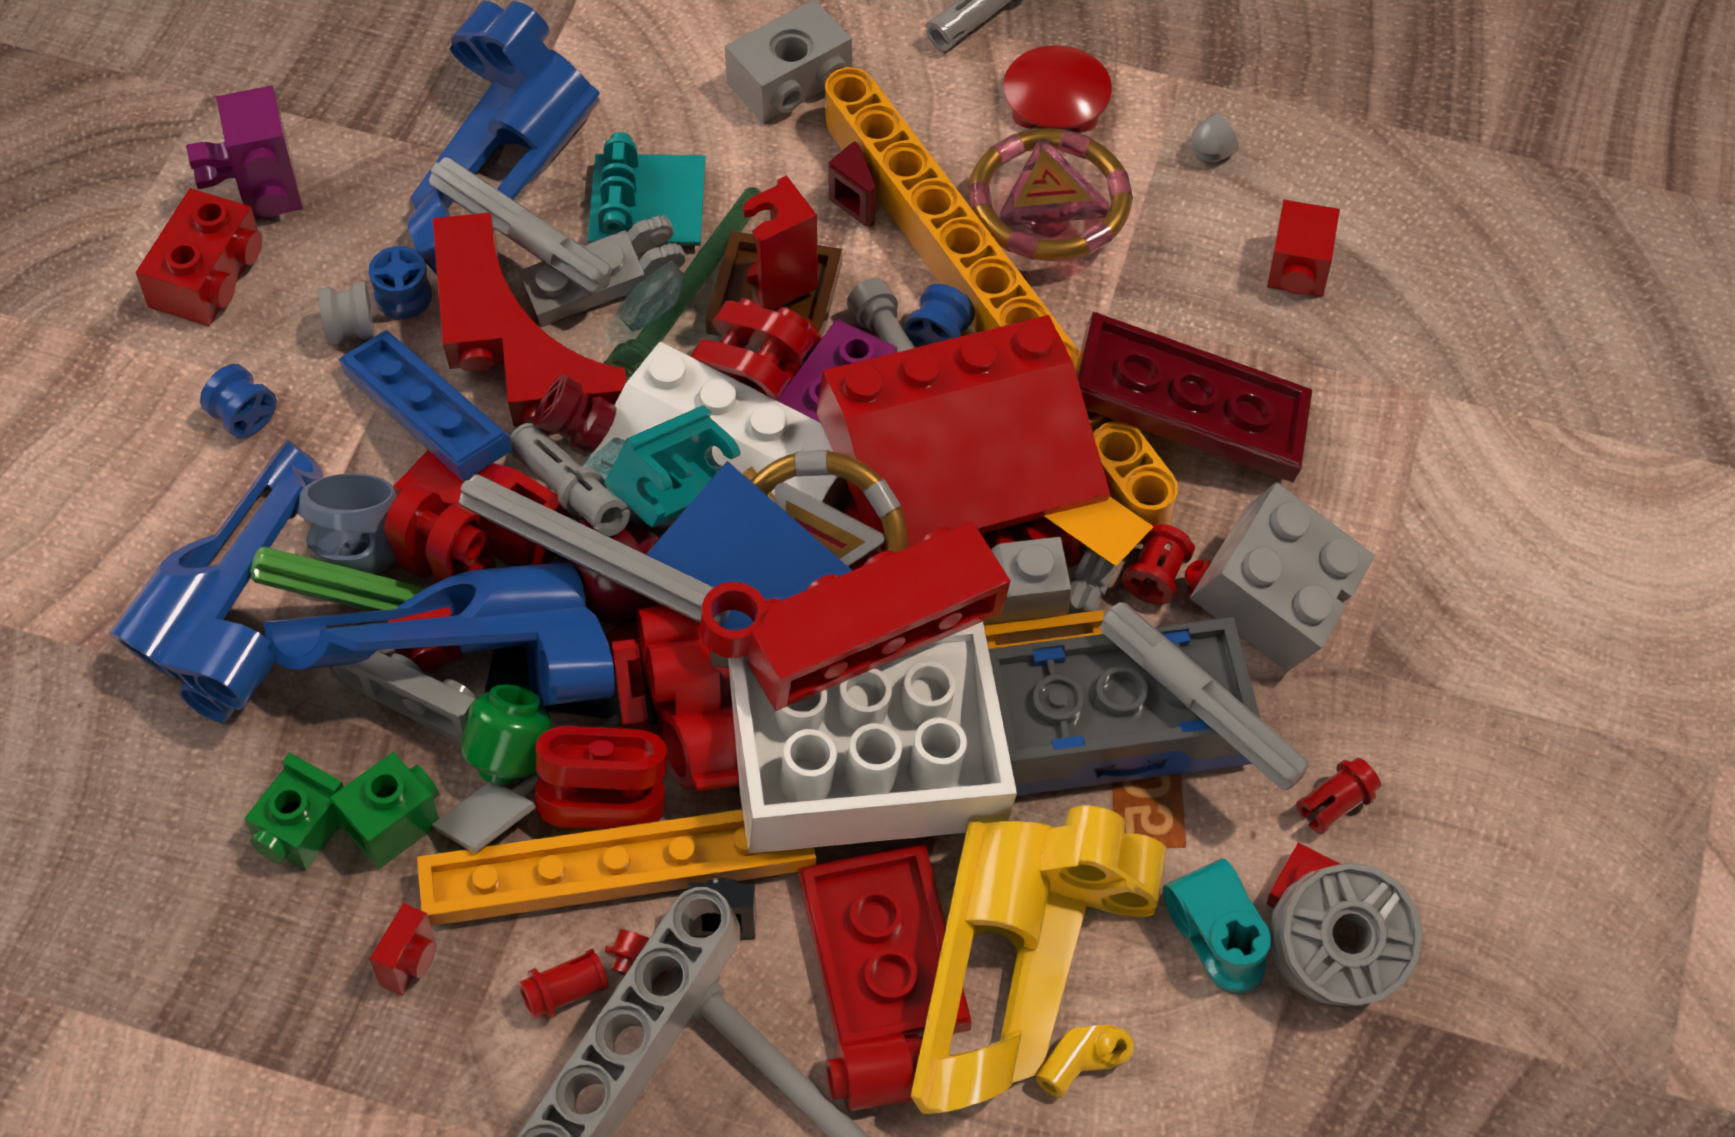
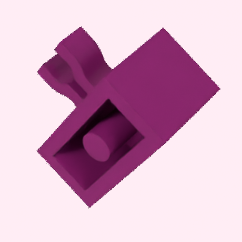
(252, 153)

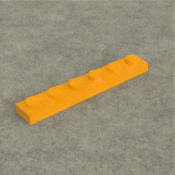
(594, 867)

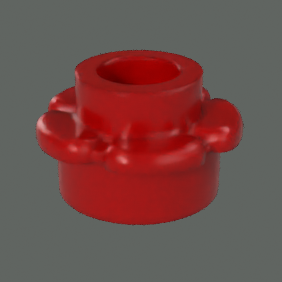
(626, 950)

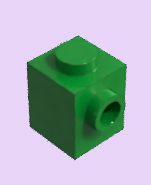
(387, 808)

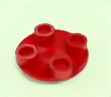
(1057, 88)

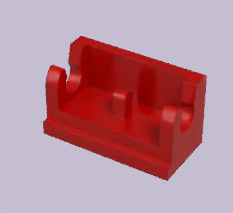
(784, 245)

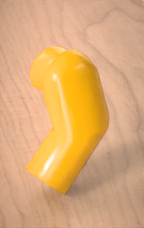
(1081, 1051)

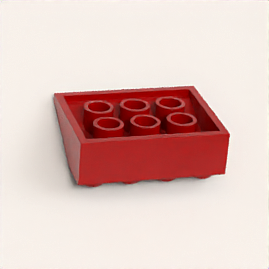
(968, 429)

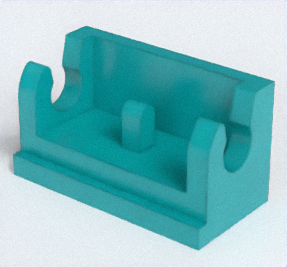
(669, 465)

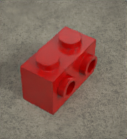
(199, 257)

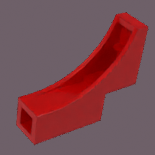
(489, 327)

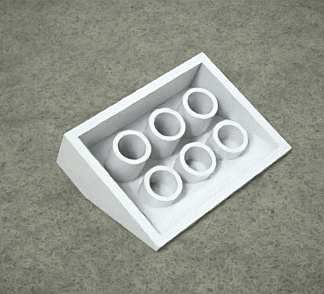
(762, 427)
(878, 755)

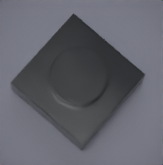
(741, 900)

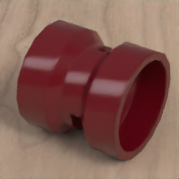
(574, 415)

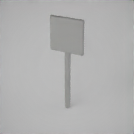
(493, 809)

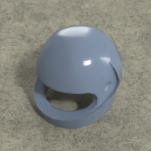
(349, 521)

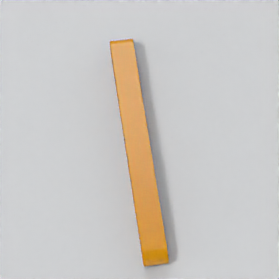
(970, 259)

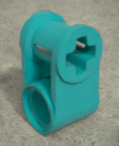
(1219, 916)

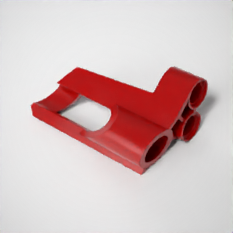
(688, 700)

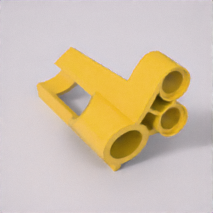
(1034, 891)

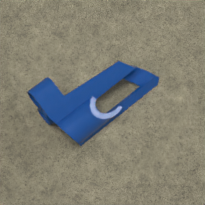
(532, 102)
(491, 610)

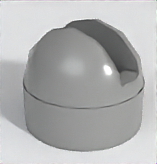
(1214, 139)

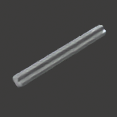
(587, 547)

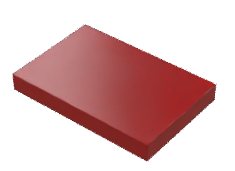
(878, 941)

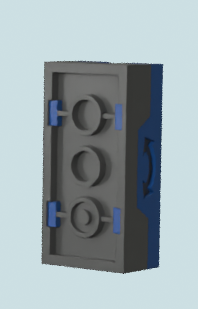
(1095, 717)

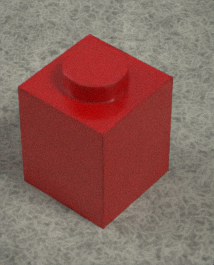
(1303, 248)

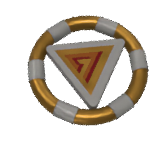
(836, 530)

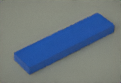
(426, 405)

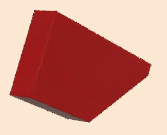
(630, 685)

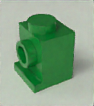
(298, 834)

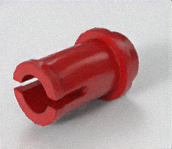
(1340, 794)
(562, 984)

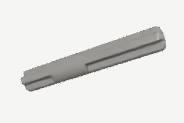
(521, 225)
(1204, 696)

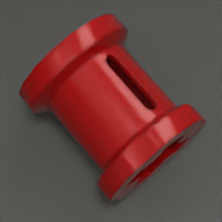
(1163, 586)

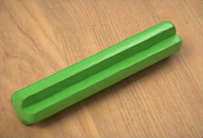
(329, 581)

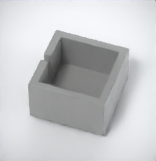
(1283, 576)

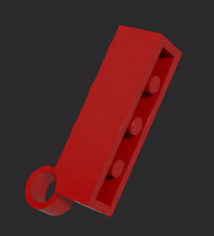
(860, 617)

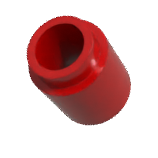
(874, 1071)

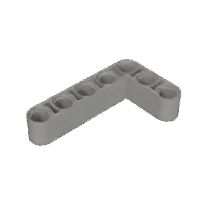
(636, 1005)

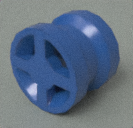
(388, 274)
(941, 315)
(238, 401)

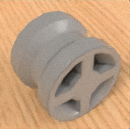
(346, 313)

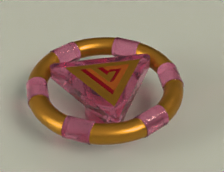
(1051, 195)

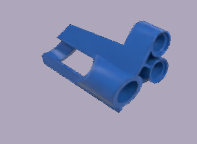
(182, 607)

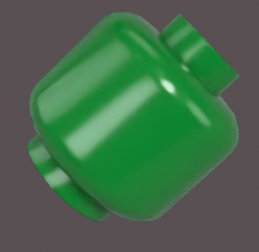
(504, 733)

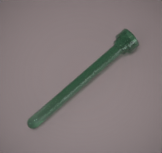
(635, 351)

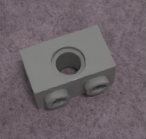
(787, 60)

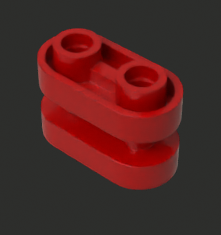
(755, 345)
(435, 538)
(599, 777)

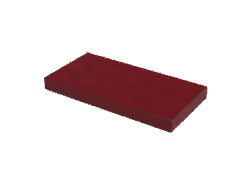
(1193, 397)

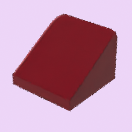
(852, 184)

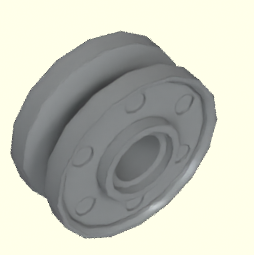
(1385, 928)

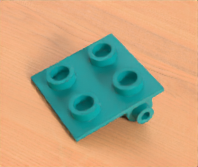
(641, 186)

